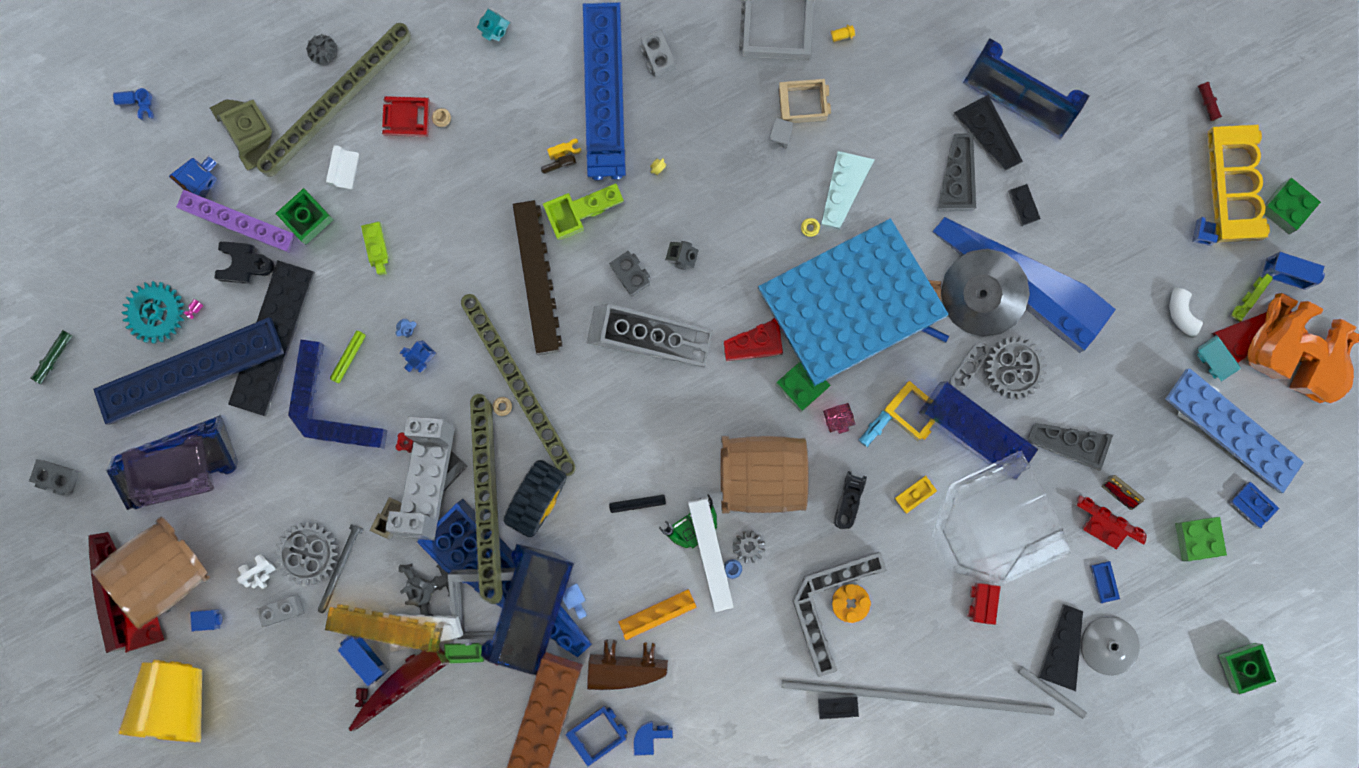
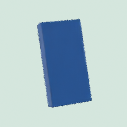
(1105, 582)

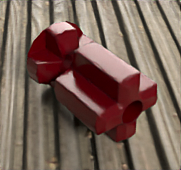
(361, 695)

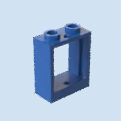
(1293, 270)
(362, 659)
(580, 746)

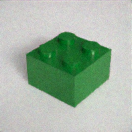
(1290, 206)
(304, 216)
(799, 388)
(1247, 668)

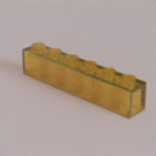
(384, 629)

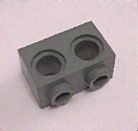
(626, 276)
(54, 474)

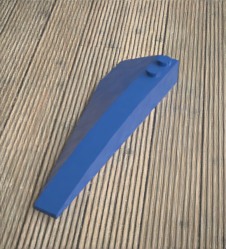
(1054, 299)

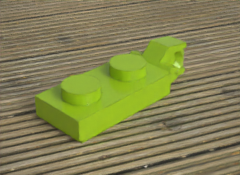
(375, 246)
(1250, 299)

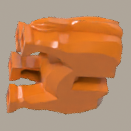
(1283, 342)

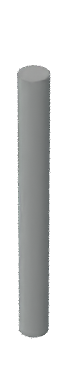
(1052, 692)

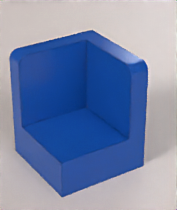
(1204, 232)

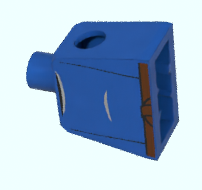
(195, 176)

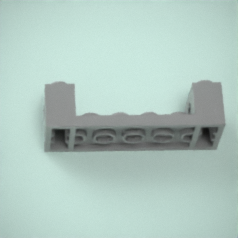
(424, 479)

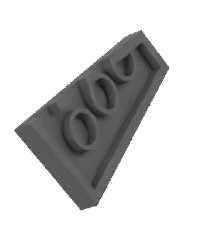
(959, 179)

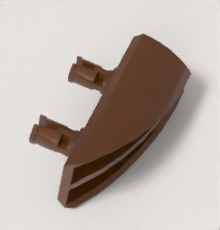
(619, 672)

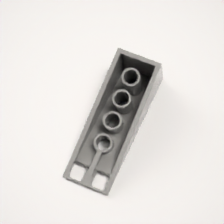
(615, 327)

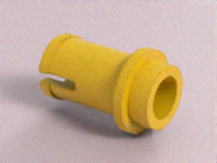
(843, 33)

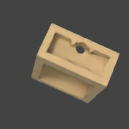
(819, 84)

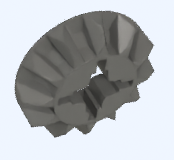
(322, 57)

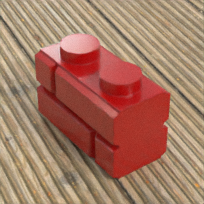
(984, 603)

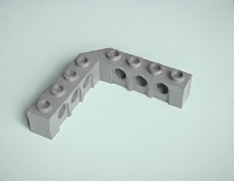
(806, 610)

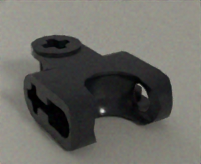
(243, 263)
(851, 491)

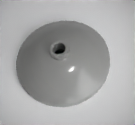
(1097, 644)

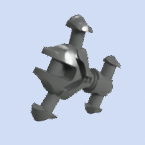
(421, 590)

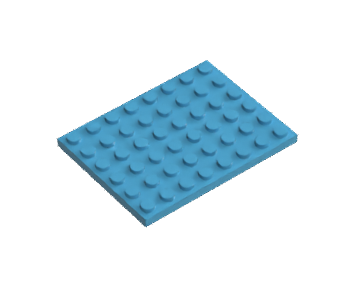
(852, 301)

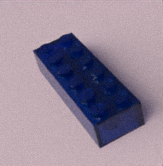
(973, 425)

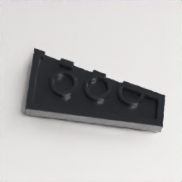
(1062, 655)

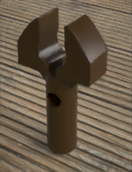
(564, 161)

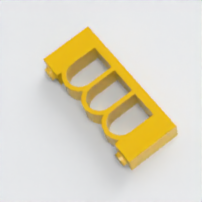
(1235, 137)

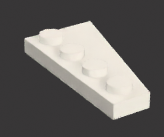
(450, 625)

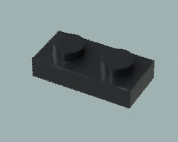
(1024, 205)
(838, 707)

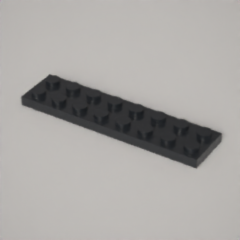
(283, 304)

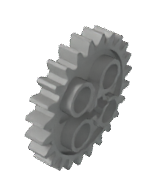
(1016, 385)
(311, 537)

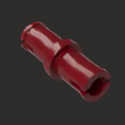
(1209, 101)

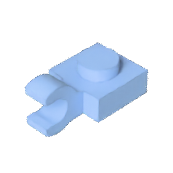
(573, 598)

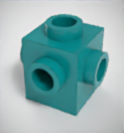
(492, 25)

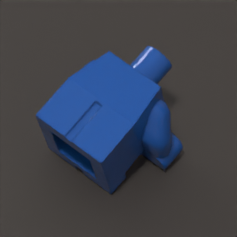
(418, 356)

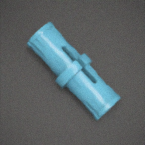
(875, 429)

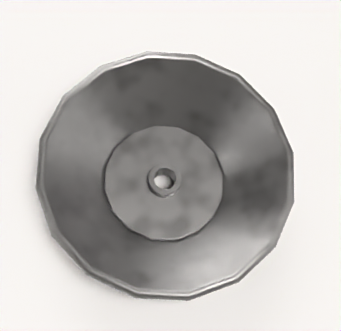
(1005, 288)

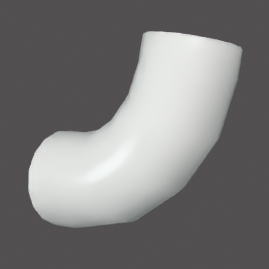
(1181, 313)

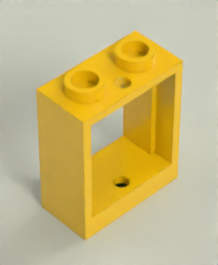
(909, 386)

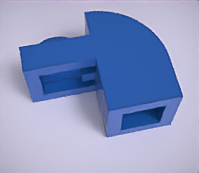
(645, 737)

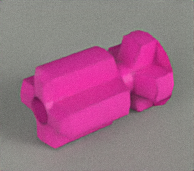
(194, 307)

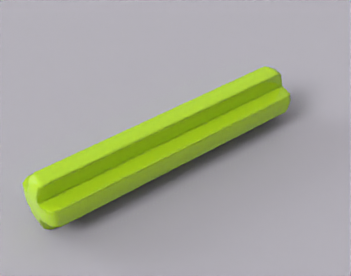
(347, 356)

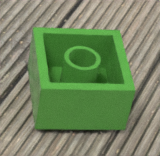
(1201, 539)

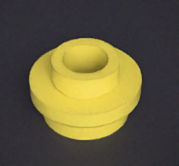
(657, 166)
(810, 221)

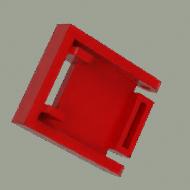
(402, 116)

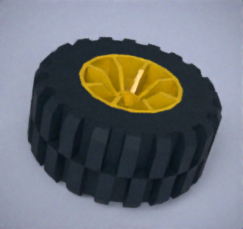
(535, 498)

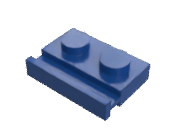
(1254, 505)

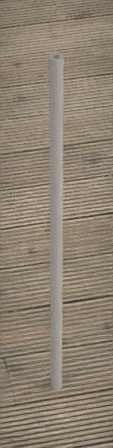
(918, 697)

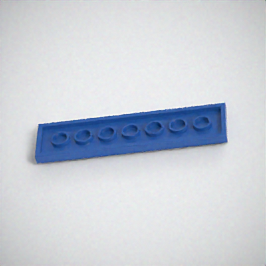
(603, 76)

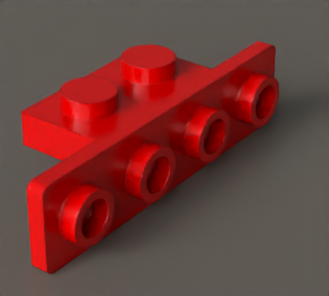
(1107, 526)

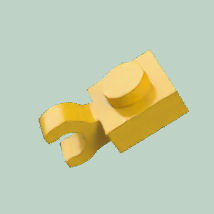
(562, 149)

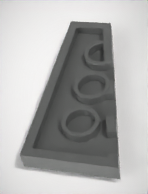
(1080, 446)

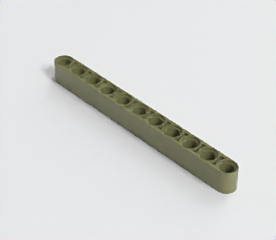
(332, 109)
(511, 378)
(488, 506)

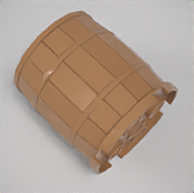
(764, 474)
(150, 573)

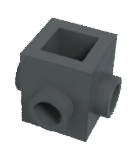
(682, 254)

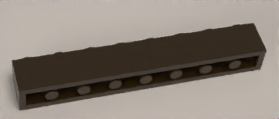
(536, 277)

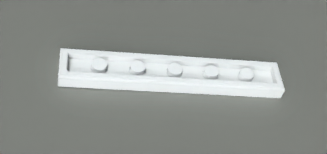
(711, 554)

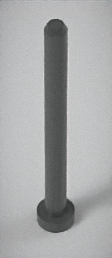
(339, 567)

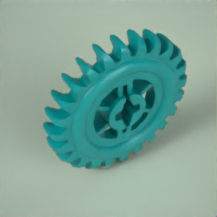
(158, 295)

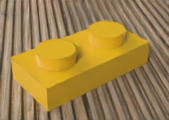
(915, 494)

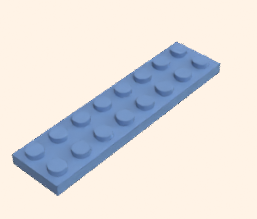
(1234, 430)

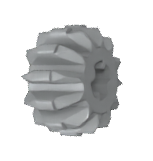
(752, 552)

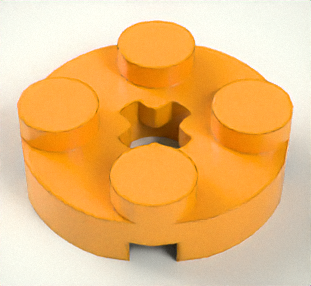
(852, 614)

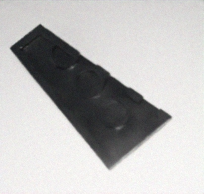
(987, 127)

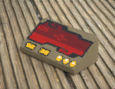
(1122, 492)

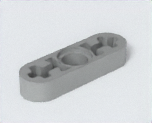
(981, 358)

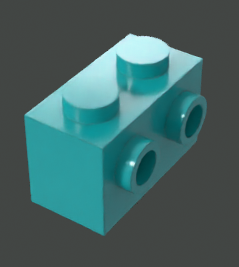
(1218, 358)

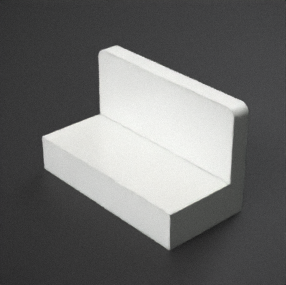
(342, 168)

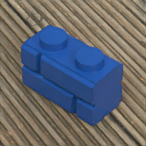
(606, 163)

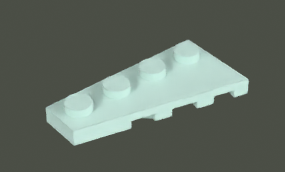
(845, 183)

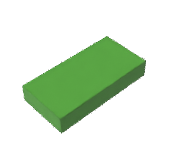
(463, 654)

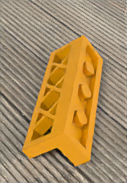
(657, 614)

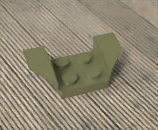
(245, 127)

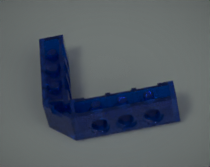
(302, 401)

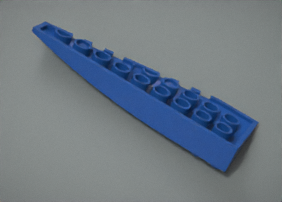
(457, 550)

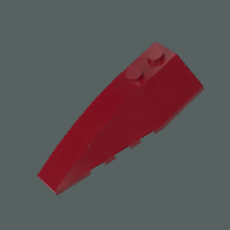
(108, 612)
(405, 679)

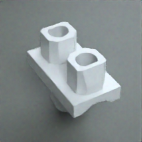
(256, 575)

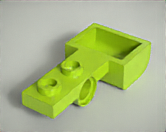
(567, 214)

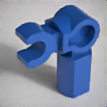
(142, 97)

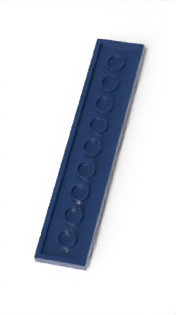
(188, 371)

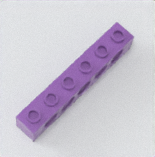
(235, 221)

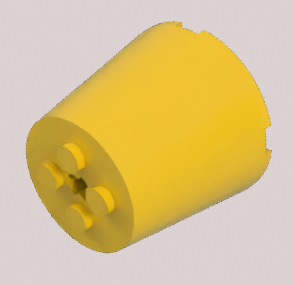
(165, 703)

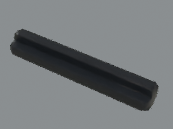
(637, 503)

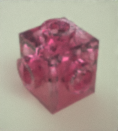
(839, 418)

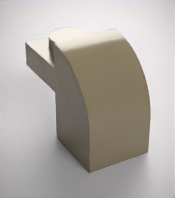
(380, 522)

